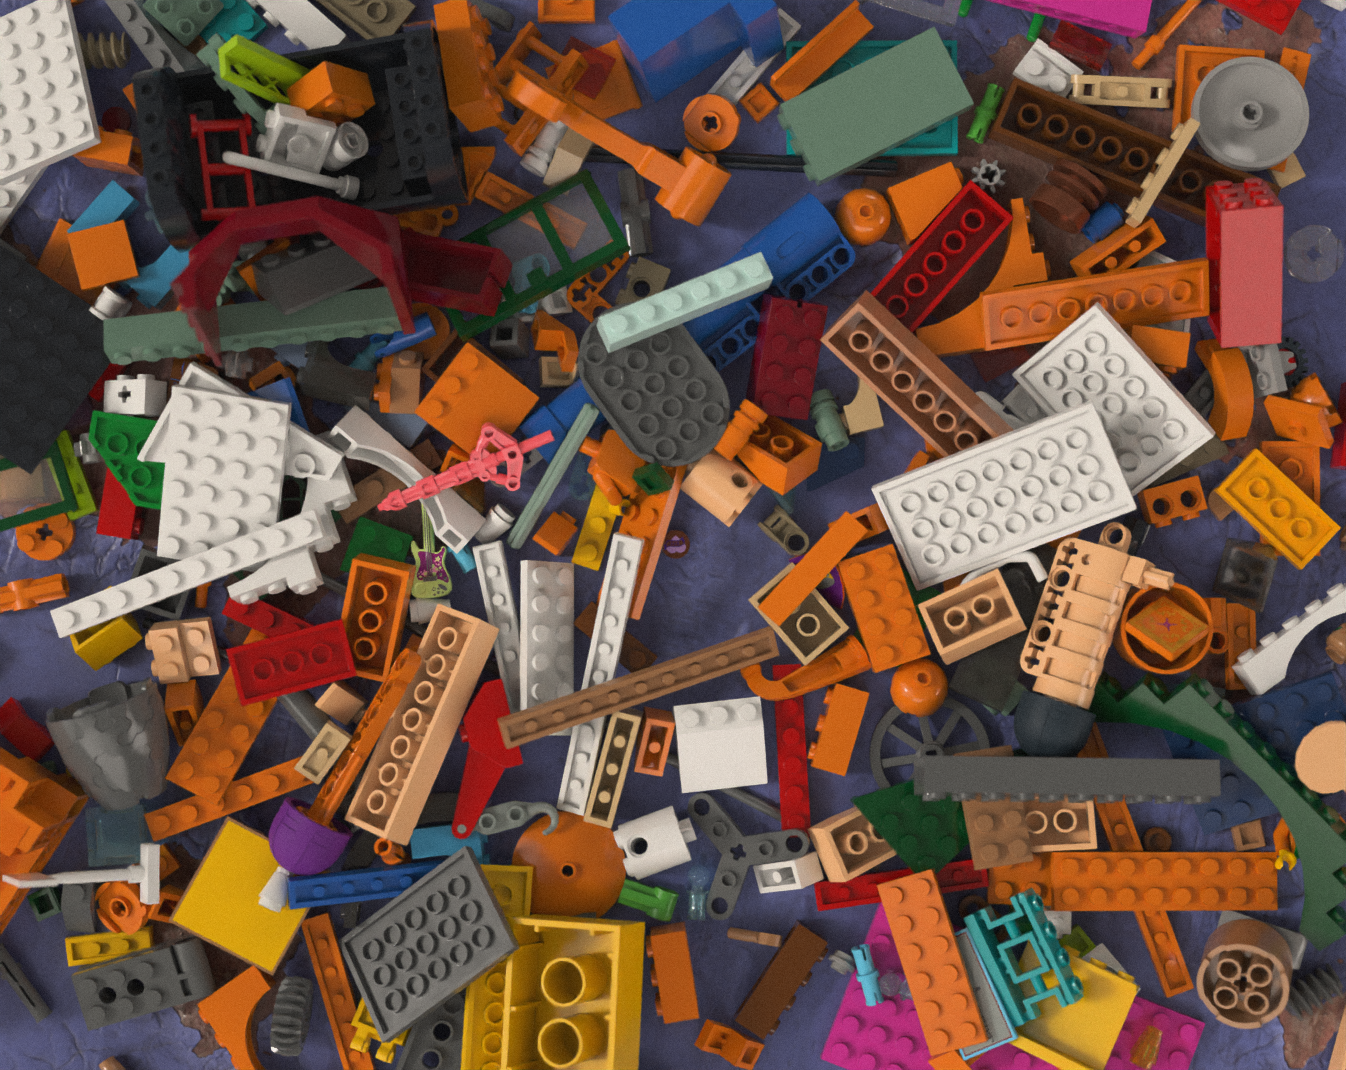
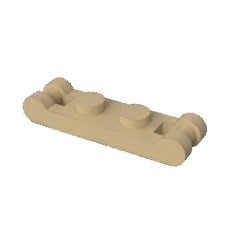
(1121, 91)

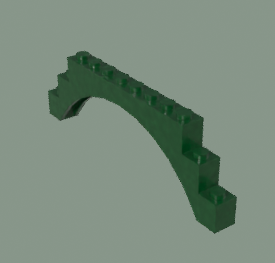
(1203, 716)

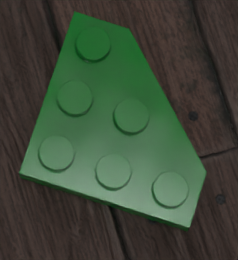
(119, 443)

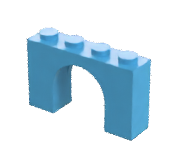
(154, 281)
(439, 841)

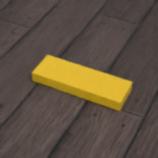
(105, 945)

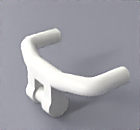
(1025, 556)

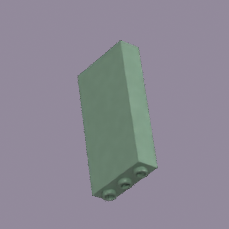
(874, 107)

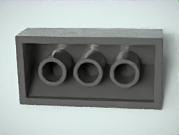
(307, 274)

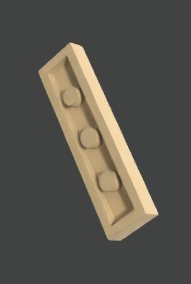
(1154, 182)

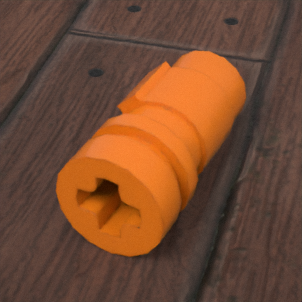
(740, 429)

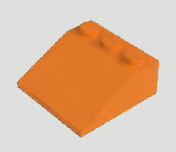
(475, 393)

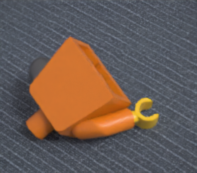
(612, 467)

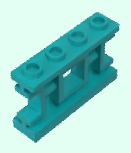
(1004, 967)

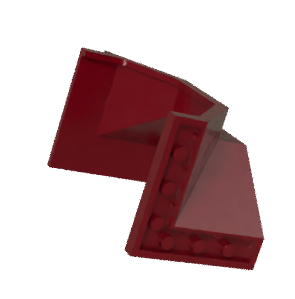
(365, 234)

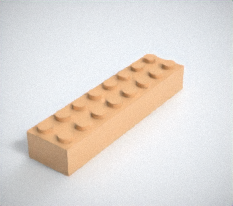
(422, 725)

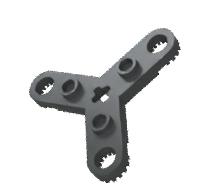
(759, 847)

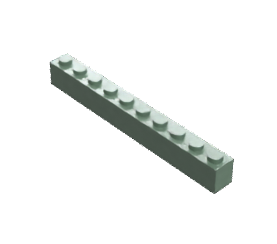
(251, 326)

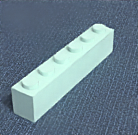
(684, 302)

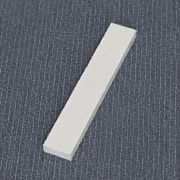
(502, 614)

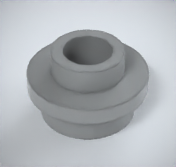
(842, 962)

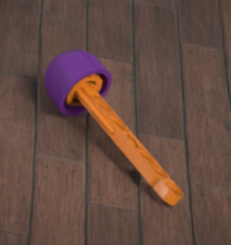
(307, 835)

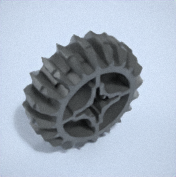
(291, 1016)

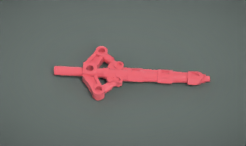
(480, 464)

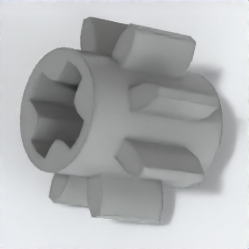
(990, 169)
(86, 450)

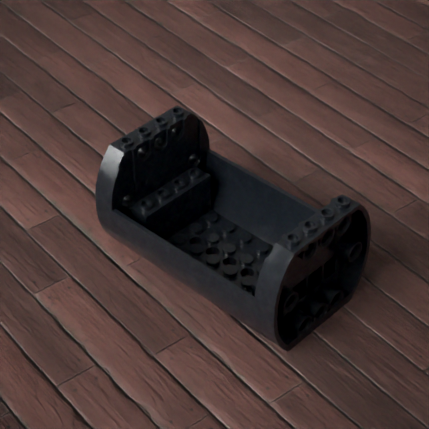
(410, 120)

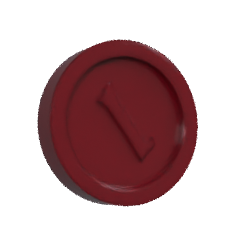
(116, 118)

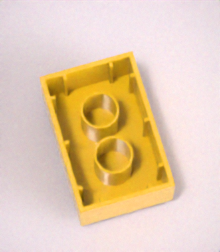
(573, 994)

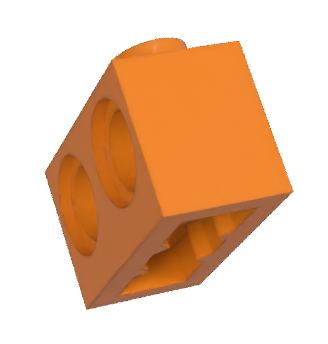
(1170, 495)

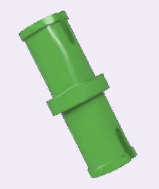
(985, 113)

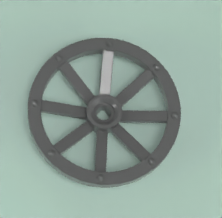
(928, 744)

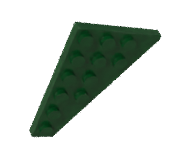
(917, 830)

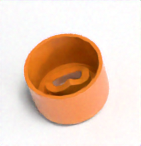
(1144, 657)

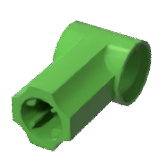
(655, 901)

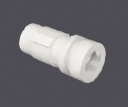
(544, 148)

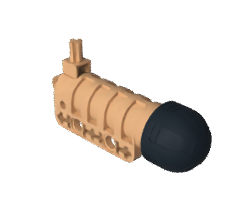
(1077, 640)

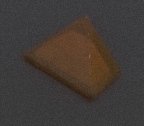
(474, 493)

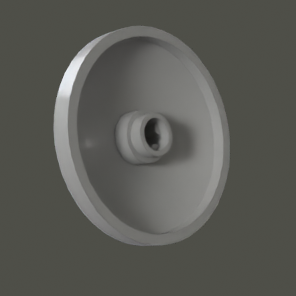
(1250, 113)

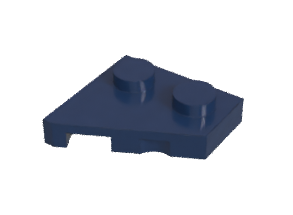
(837, 463)

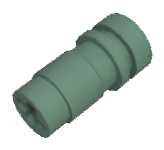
(829, 423)

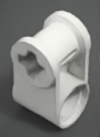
(110, 305)

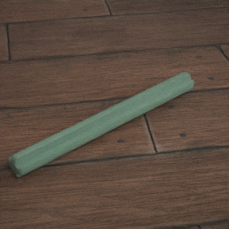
(552, 475)

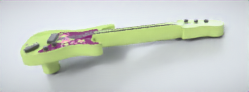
(431, 575)

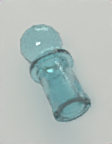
(698, 877)
(891, 985)

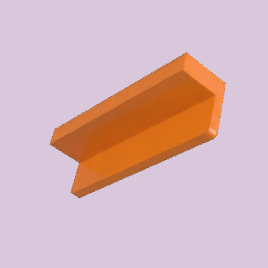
(821, 53)

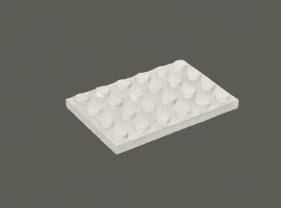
(42, 90)
(1138, 406)
(220, 469)

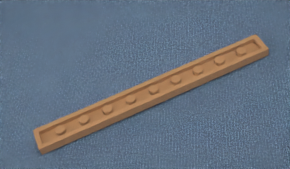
(637, 687)

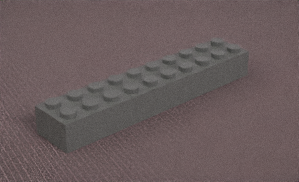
(1070, 778)

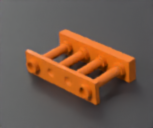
(564, 79)

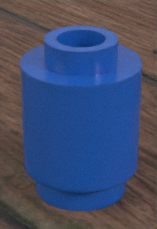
(1103, 221)

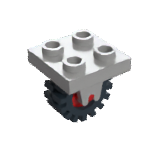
(1274, 366)

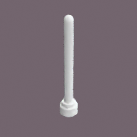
(345, 186)

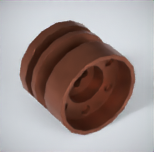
(1068, 196)

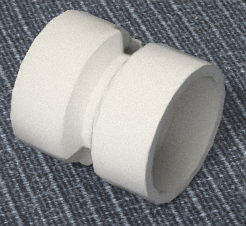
(346, 146)

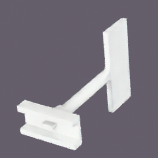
(146, 874)

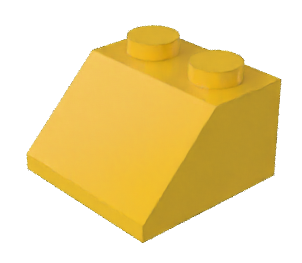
(107, 640)

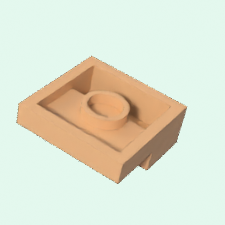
(183, 649)

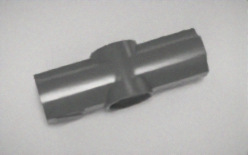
(635, 213)

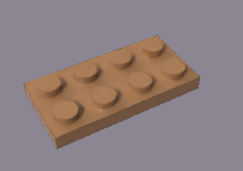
(996, 829)

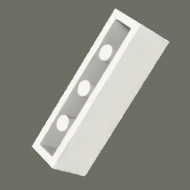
(302, 21)

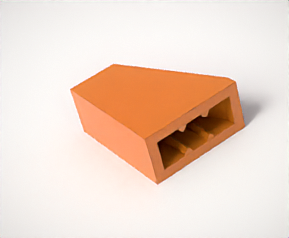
(923, 198)

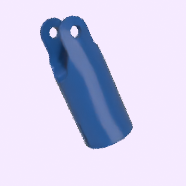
(399, 341)

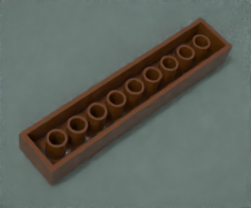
(1106, 147)

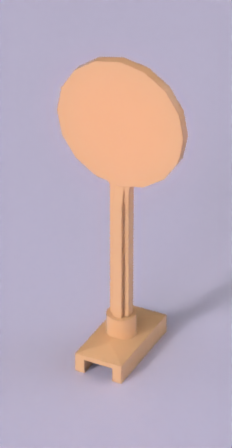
(1323, 758)

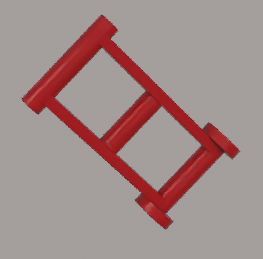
(197, 130)

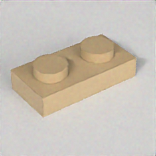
(323, 752)

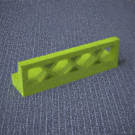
(261, 62)

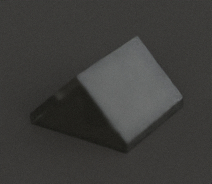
(1246, 573)

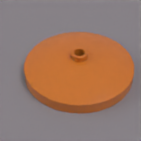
(590, 852)

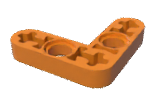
(593, 299)

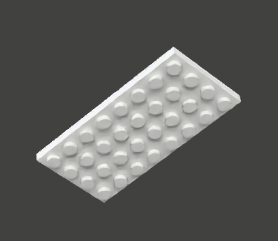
(1004, 496)

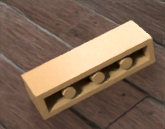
(613, 767)

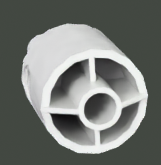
(665, 839)

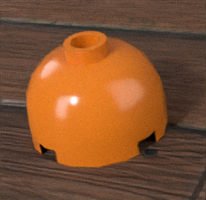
(863, 216)
(1311, 392)
(919, 687)

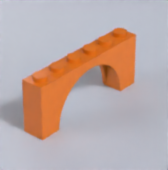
(231, 1015)

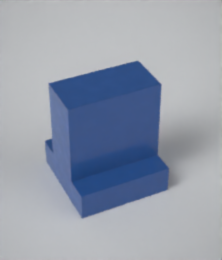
(680, 38)

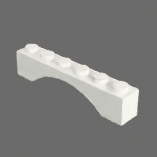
(365, 440)
(1268, 663)

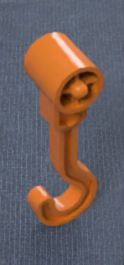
(686, 183)

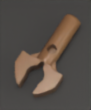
(754, 936)

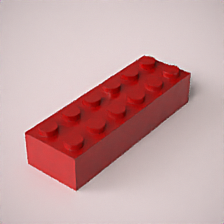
(941, 256)

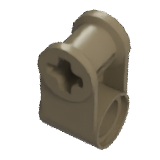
(783, 530)

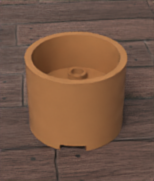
(1250, 951)

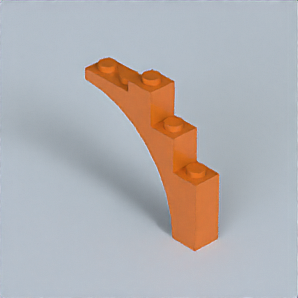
(1018, 267)

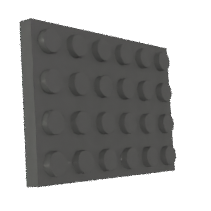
(428, 944)

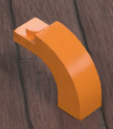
(1232, 389)

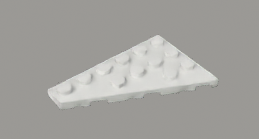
(305, 452)

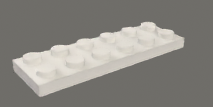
(546, 633)

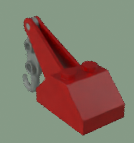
(484, 766)

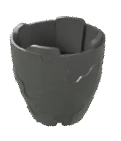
(115, 742)

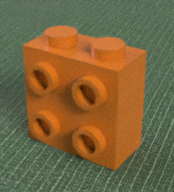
(115, 153)

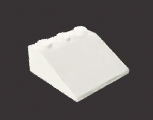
(720, 744)

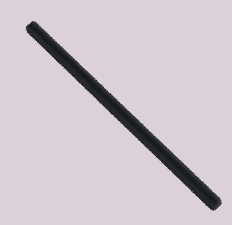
(759, 162)

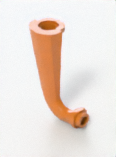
(836, 664)

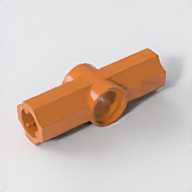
(31, 592)

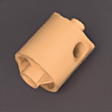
(720, 486)

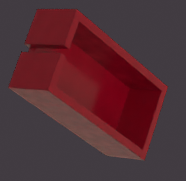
(455, 273)
(786, 356)

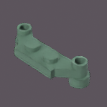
(244, 99)

